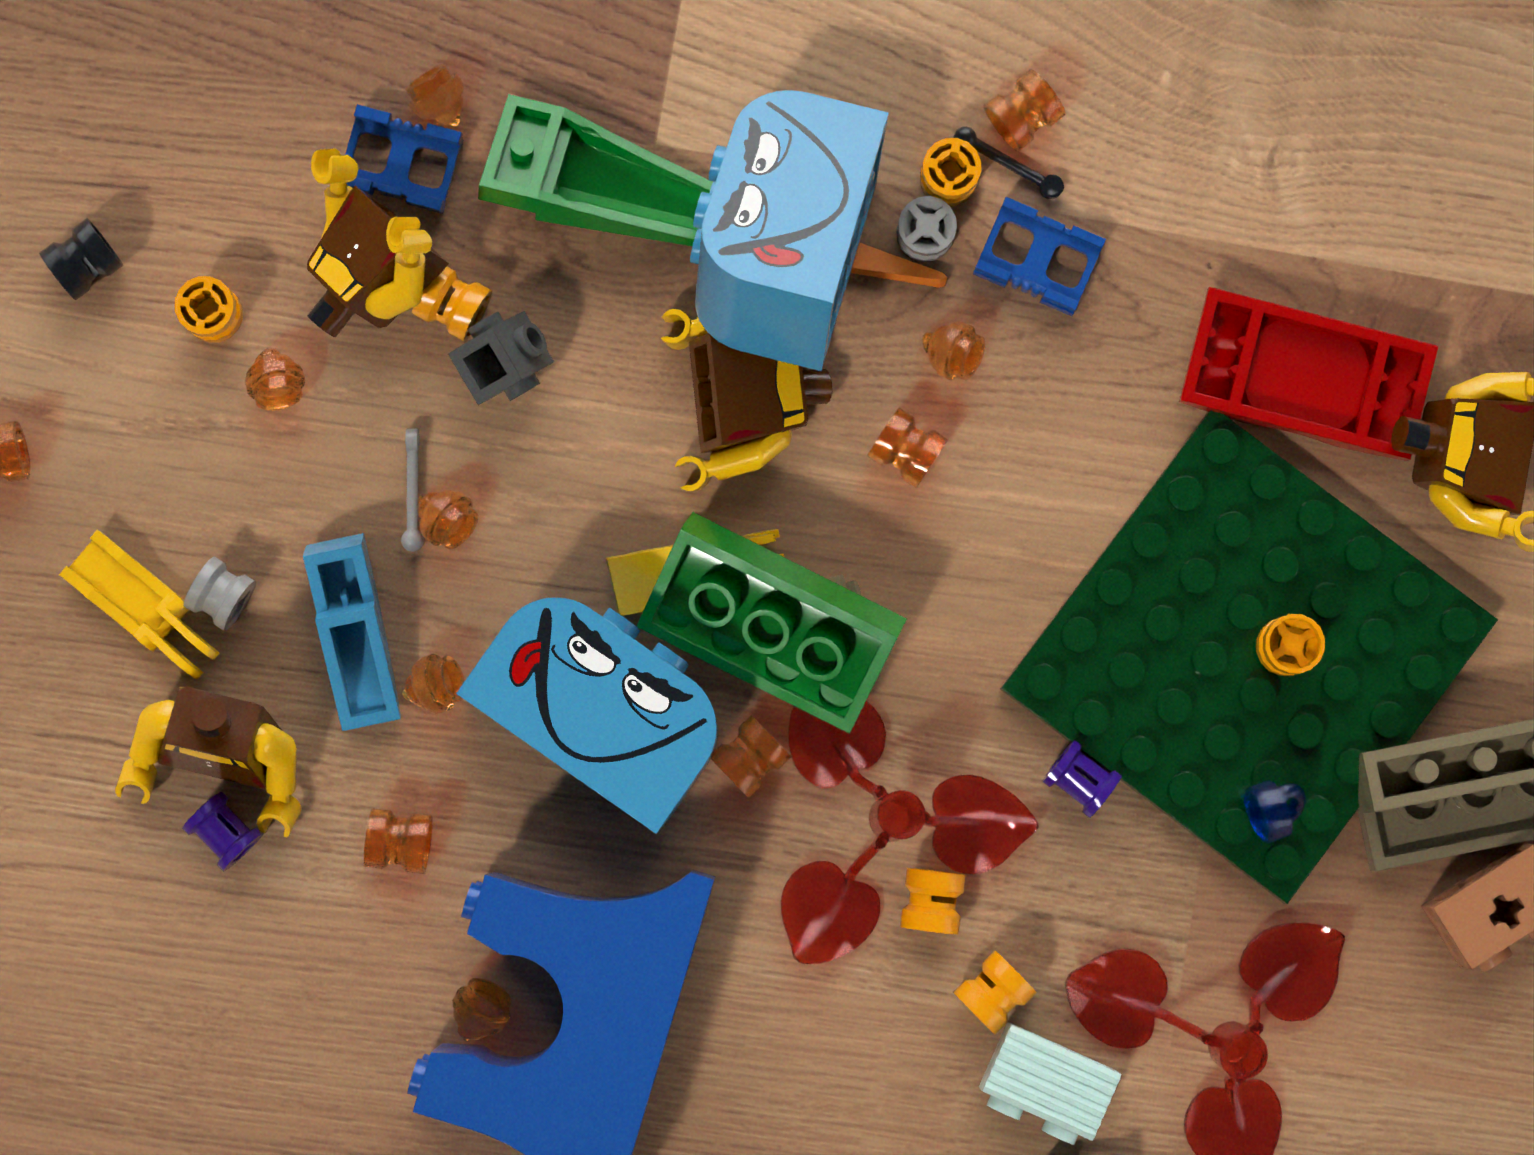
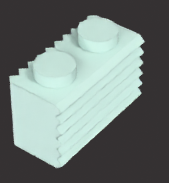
(1049, 1083)

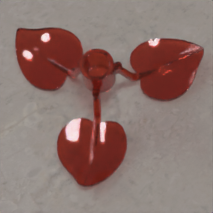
(973, 833)
(1294, 975)

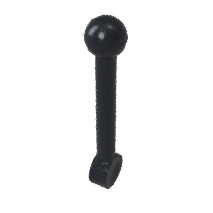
(1049, 186)

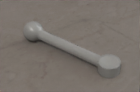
(412, 538)

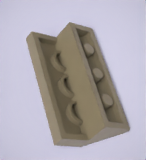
(1447, 795)

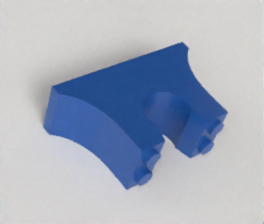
(619, 989)

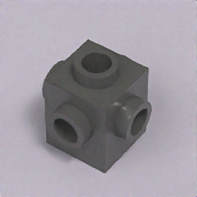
(501, 357)

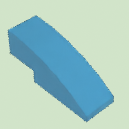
(352, 631)

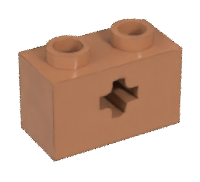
(1463, 910)

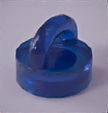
(1269, 810)

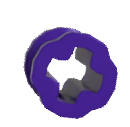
(1082, 778)
(222, 831)

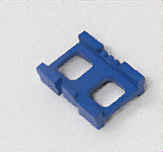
(405, 142)
(1032, 272)

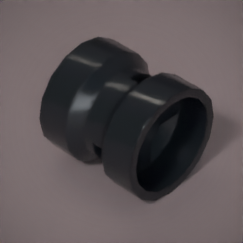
(81, 259)

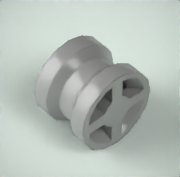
(934, 221)
(219, 593)

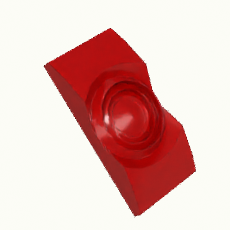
(1305, 373)

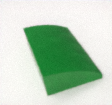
(770, 622)

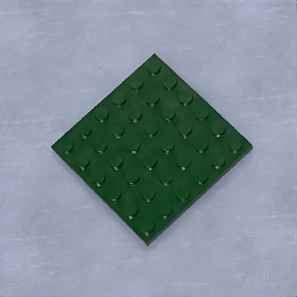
(1163, 667)

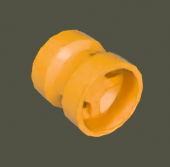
(948, 180)
(453, 303)
(219, 313)
(1299, 640)
(929, 914)
(994, 992)

